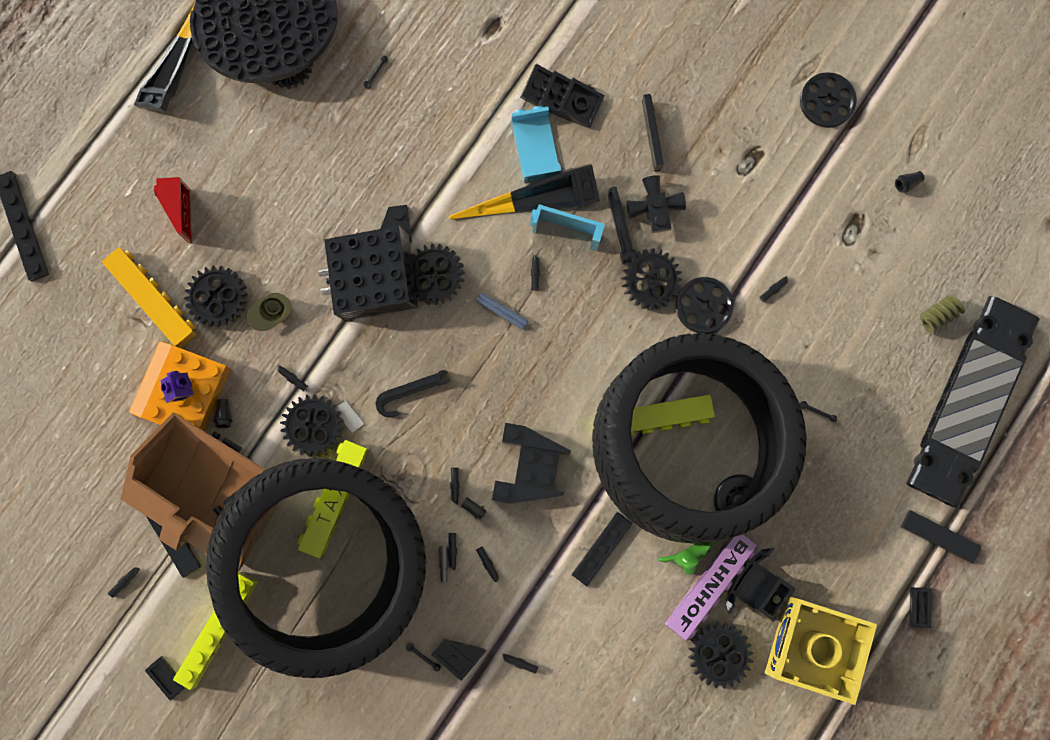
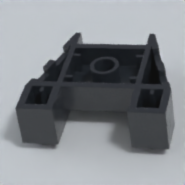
(535, 466)

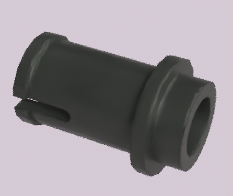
(473, 508)

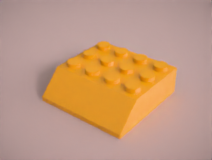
(207, 384)

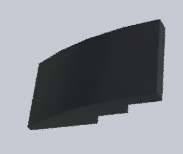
(562, 96)

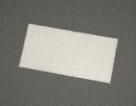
(350, 418)

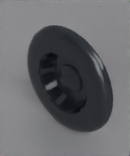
(727, 485)

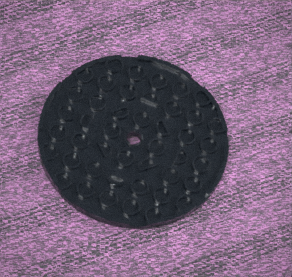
(260, 50)

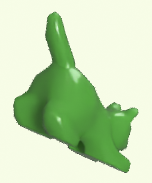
(690, 557)

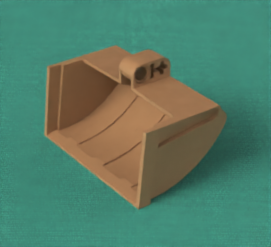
(181, 479)

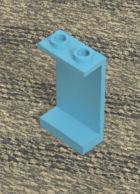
(535, 143)
(568, 220)

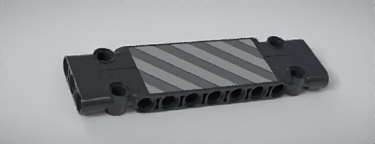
(973, 401)

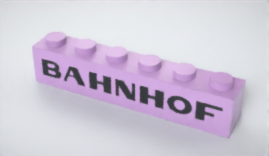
(710, 585)

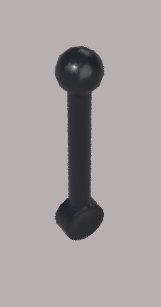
(367, 84)
(804, 404)
(410, 647)

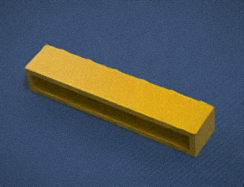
(149, 297)

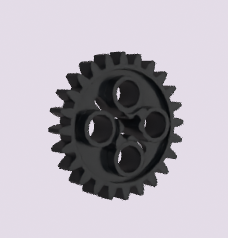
(434, 257)
(203, 285)
(647, 295)
(329, 426)
(730, 671)

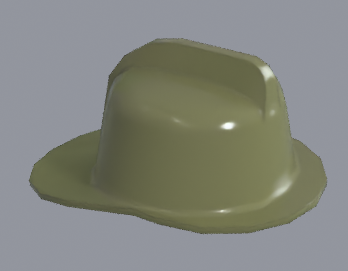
(268, 311)

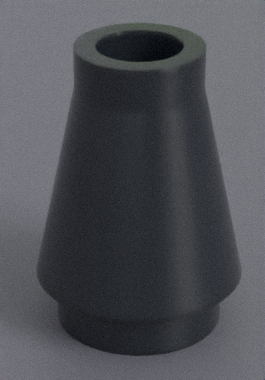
(906, 182)
(222, 415)

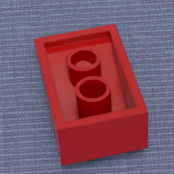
(175, 200)

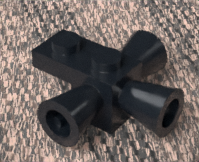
(656, 205)

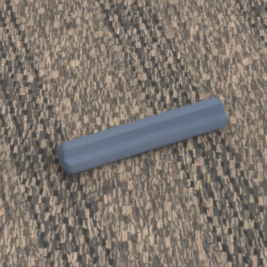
(502, 311)

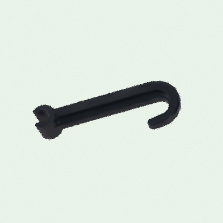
(621, 226)
(408, 389)

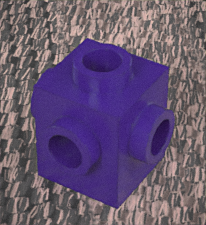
(176, 387)

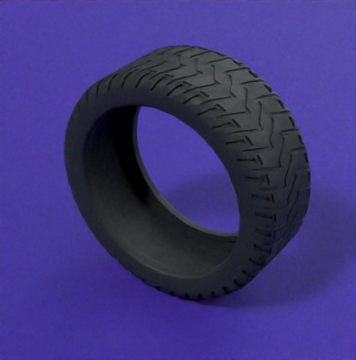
(772, 408)
(366, 635)

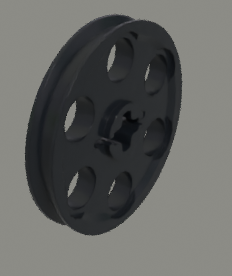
(821, 103)
(713, 304)

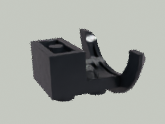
(760, 588)

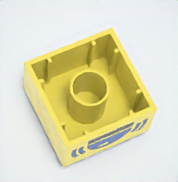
(821, 650)

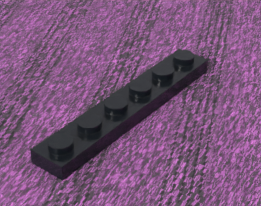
(22, 227)

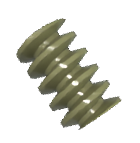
(941, 313)

